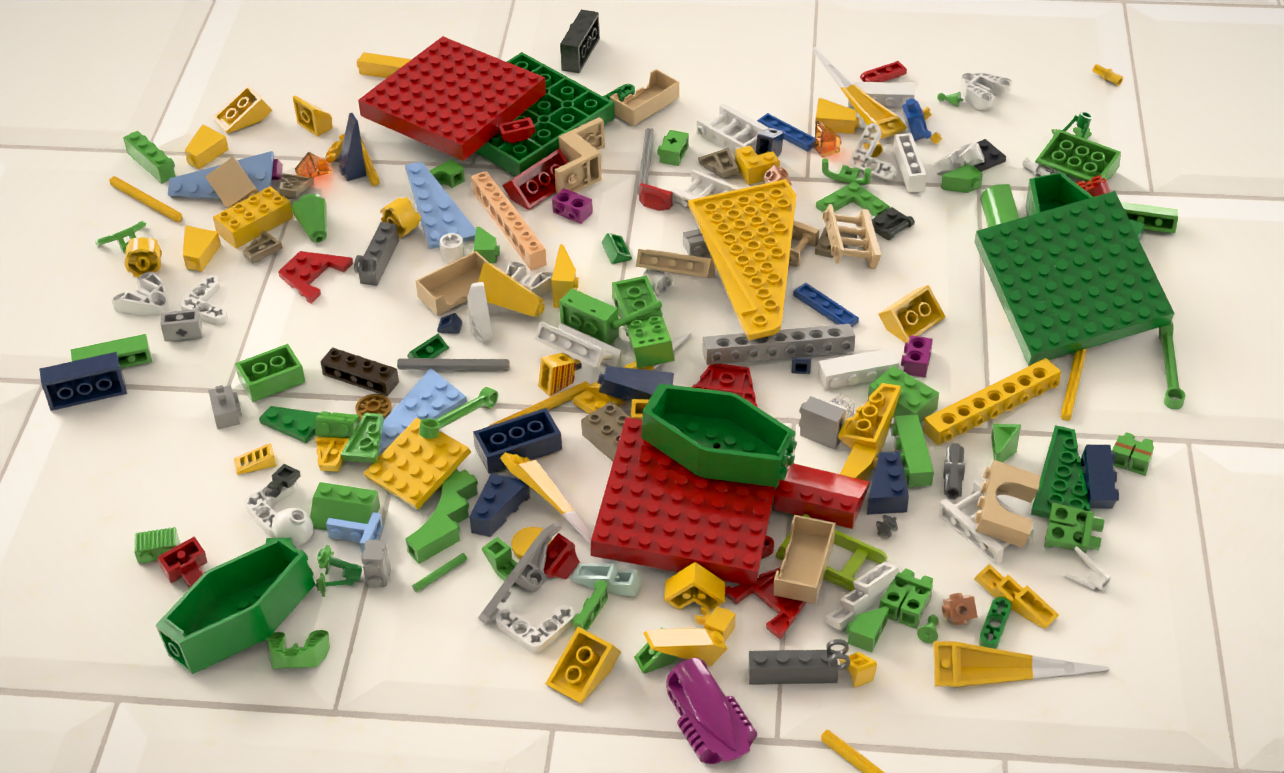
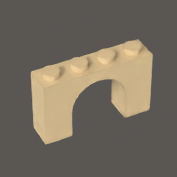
(992, 517)

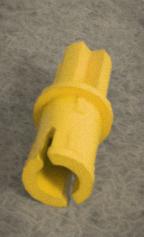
(1108, 74)

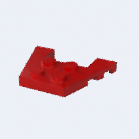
(307, 267)
(728, 379)
(764, 589)

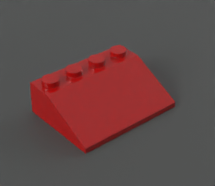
(821, 495)

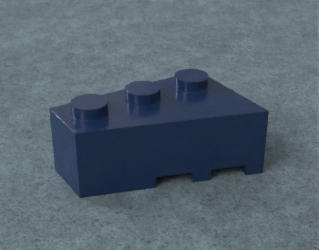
(1100, 476)
(889, 486)
(496, 502)

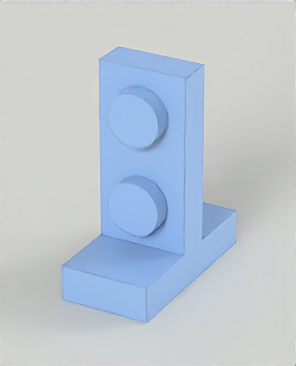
(355, 531)

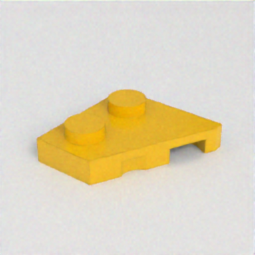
(329, 452)

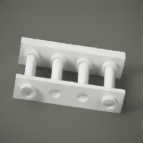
(734, 119)
(703, 181)
(578, 345)
(966, 527)

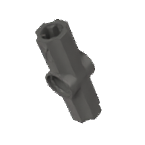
(954, 471)

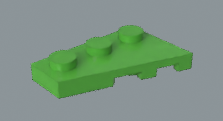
(365, 440)

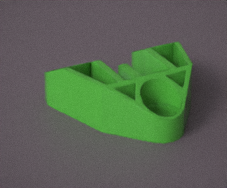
(309, 656)

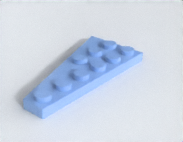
(197, 186)
(436, 207)
(426, 400)

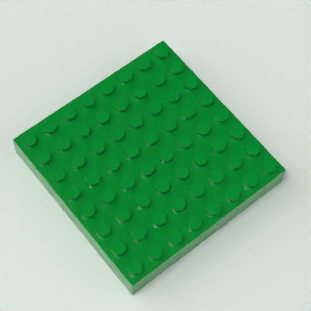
(554, 114)
(1073, 278)

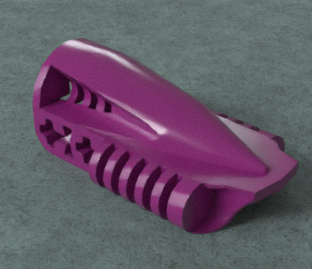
(708, 718)

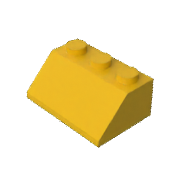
(912, 314)

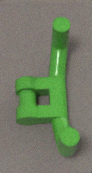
(843, 175)
(120, 235)

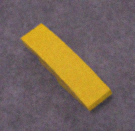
(1023, 600)

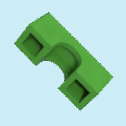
(449, 173)

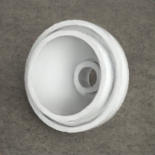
(293, 524)

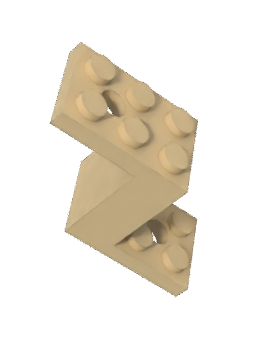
(582, 155)

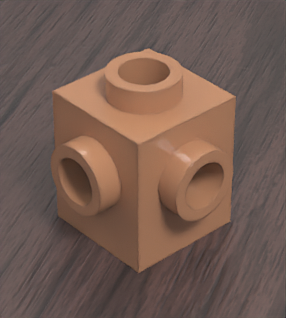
(776, 174)
(959, 608)

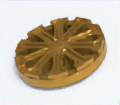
(374, 405)

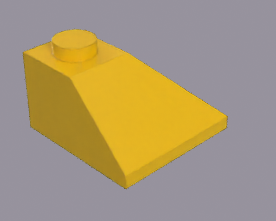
(312, 117)

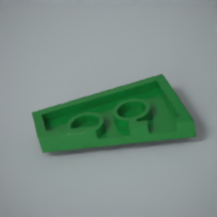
(292, 422)

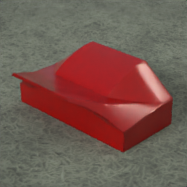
(517, 130)
(655, 197)
(560, 558)

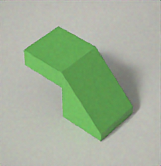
(499, 557)

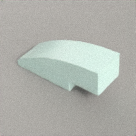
(619, 581)

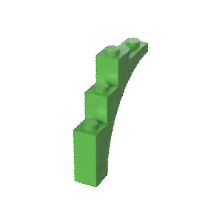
(442, 527)

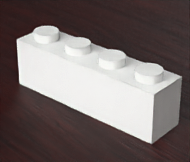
(887, 94)
(909, 163)
(856, 368)

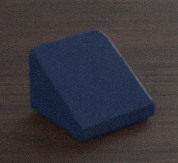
(450, 324)
(801, 365)

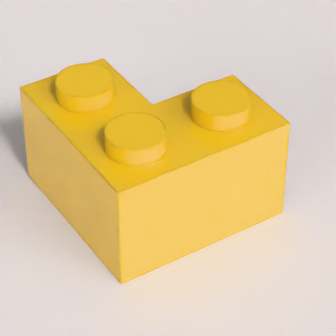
(754, 166)
(695, 585)

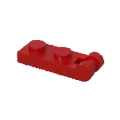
(884, 72)

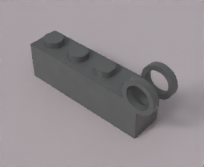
(377, 254)
(797, 665)

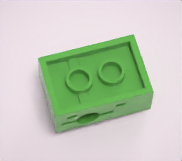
(633, 295)
(589, 316)
(650, 342)

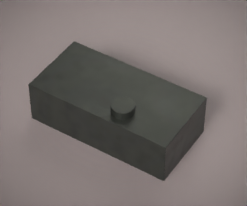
(580, 41)

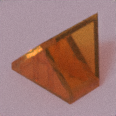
(312, 166)

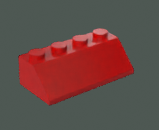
(536, 181)

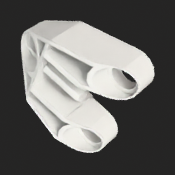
(981, 87)
(967, 154)
(540, 284)
(146, 300)
(478, 312)

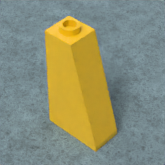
(509, 293)

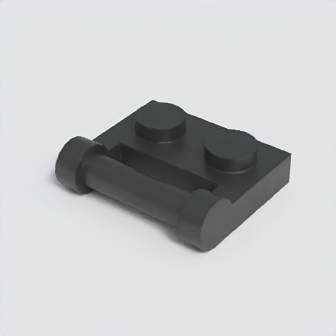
(888, 219)

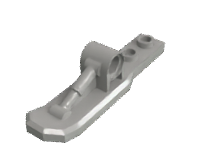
(529, 566)

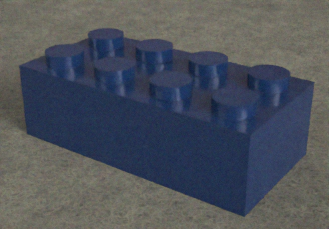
(83, 381)
(526, 435)

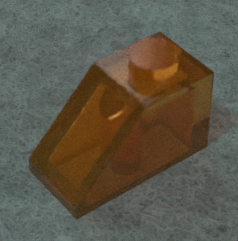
(826, 140)

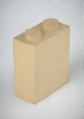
(231, 183)

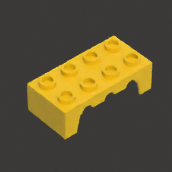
(252, 216)

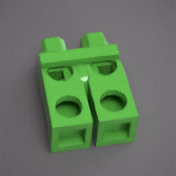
(1072, 528)
(907, 597)

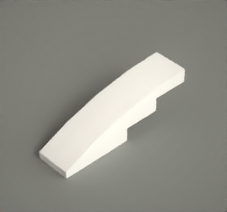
(866, 592)

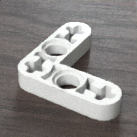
(865, 155)
(208, 286)
(261, 507)
(532, 633)

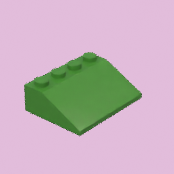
(1079, 157)

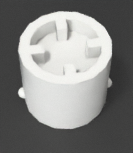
(451, 247)
(660, 280)

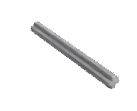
(646, 157)
(452, 364)

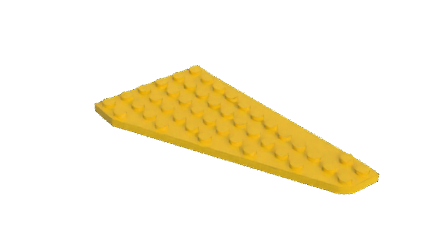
(751, 248)

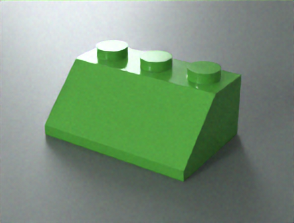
(343, 504)

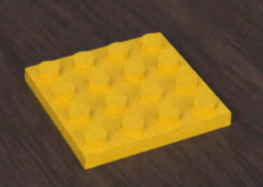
(416, 465)

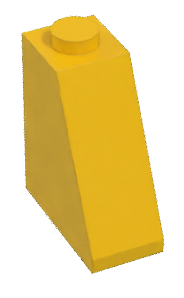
(837, 117)
(205, 147)
(199, 247)

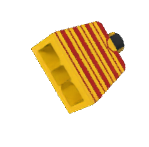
(557, 372)

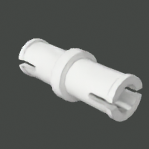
(1037, 168)

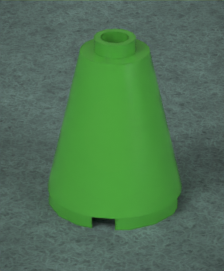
(312, 216)

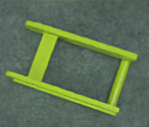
(861, 552)

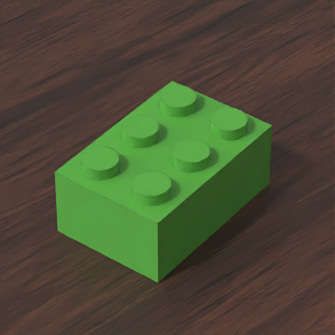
(270, 372)
(914, 395)

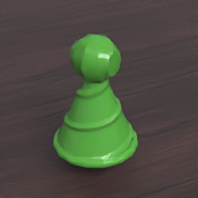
(954, 98)
(928, 632)

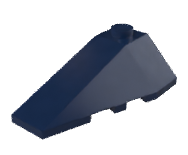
(351, 155)

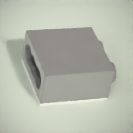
(821, 421)

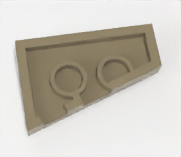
(294, 185)

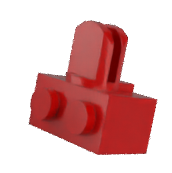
(184, 562)

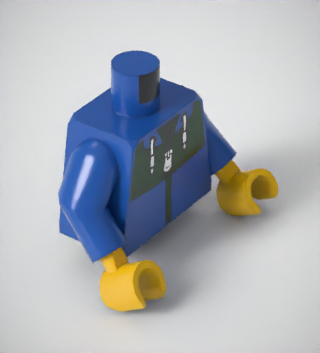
(915, 121)

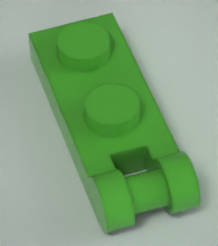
(592, 606)

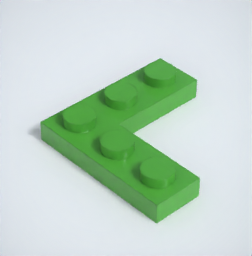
(853, 193)

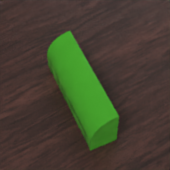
(998, 205)
(1153, 217)

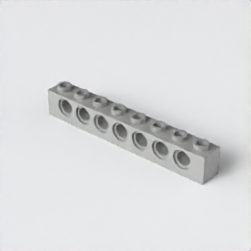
(784, 344)

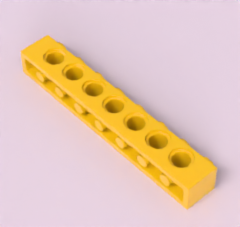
(991, 401)

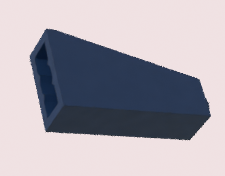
(632, 383)

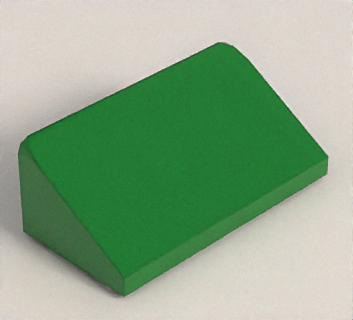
(616, 248)
(430, 348)

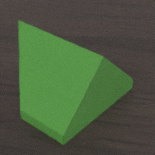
(1004, 440)

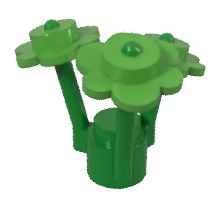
(1083, 122)
(325, 559)

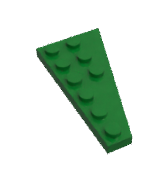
(1061, 476)

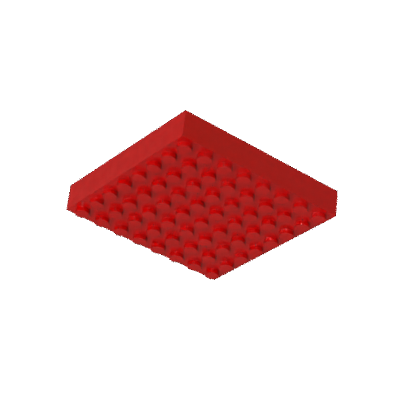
(452, 97)
(670, 517)

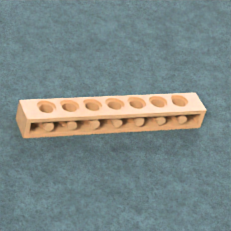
(509, 221)

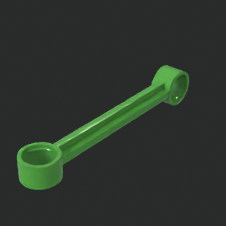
(1173, 389)
(430, 428)

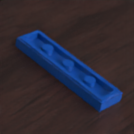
(790, 132)
(825, 305)

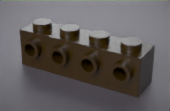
(359, 371)

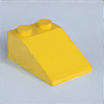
(242, 111)
(563, 276)
(583, 665)

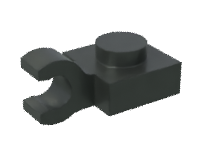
(285, 477)

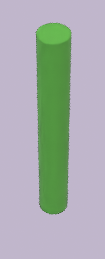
(637, 314)
(439, 572)

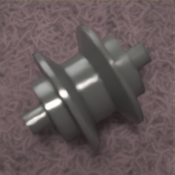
(887, 525)

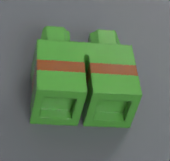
(1139, 452)

